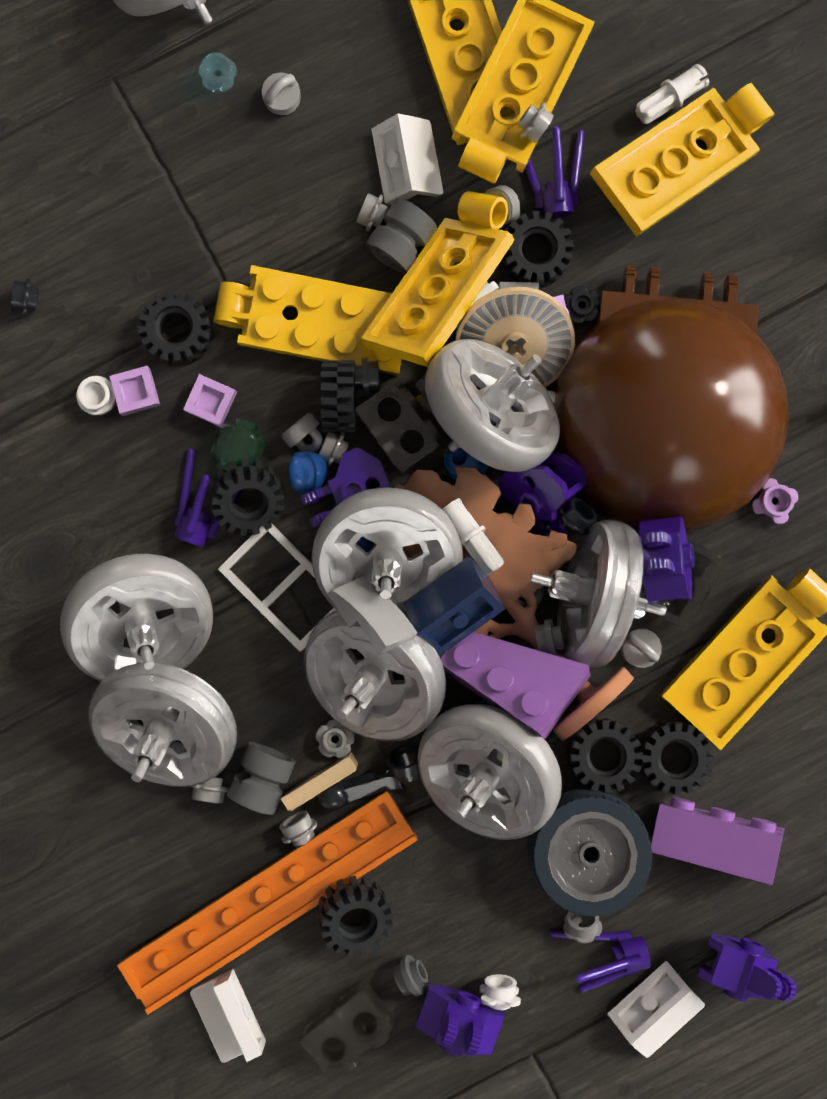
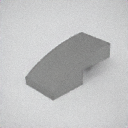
(377, 616)

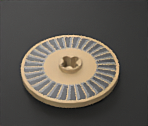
(524, 315)

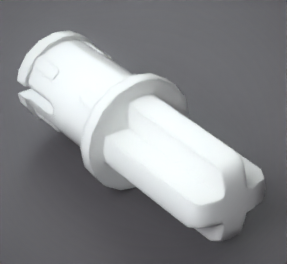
(672, 94)
(474, 538)

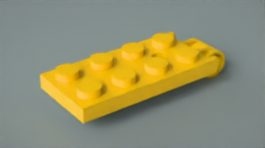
(459, 55)
(524, 69)
(667, 165)
(435, 292)
(328, 319)
(740, 670)

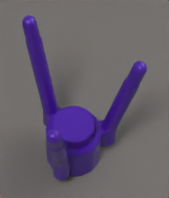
(557, 197)
(192, 523)
(628, 958)

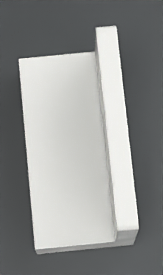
(406, 158)
(656, 1010)
(228, 1017)

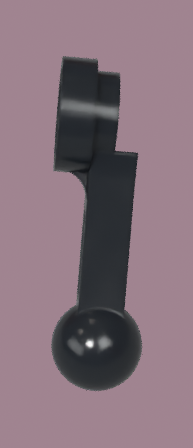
(400, 767)

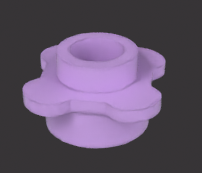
(786, 496)

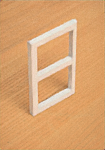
(263, 605)

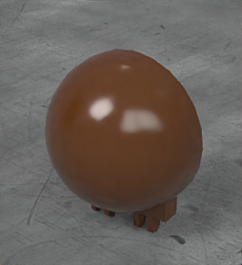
(672, 405)

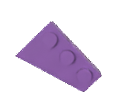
(517, 679)
(718, 840)

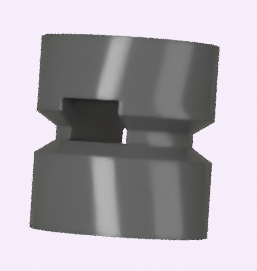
(404, 231)
(260, 781)

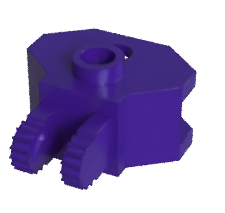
(353, 475)
(545, 490)
(666, 559)
(746, 970)
(459, 1021)

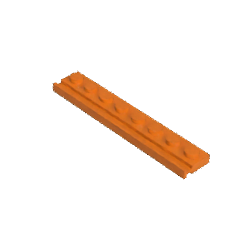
(266, 902)

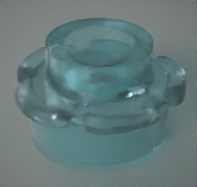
(213, 63)

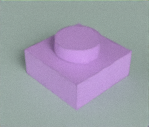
(134, 390)
(210, 400)

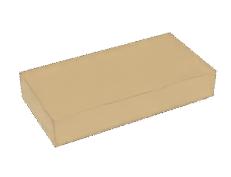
(319, 782)

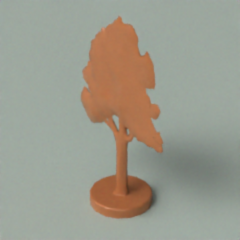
(521, 556)

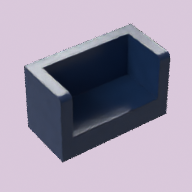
(454, 606)

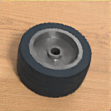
(607, 877)

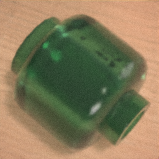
(237, 442)

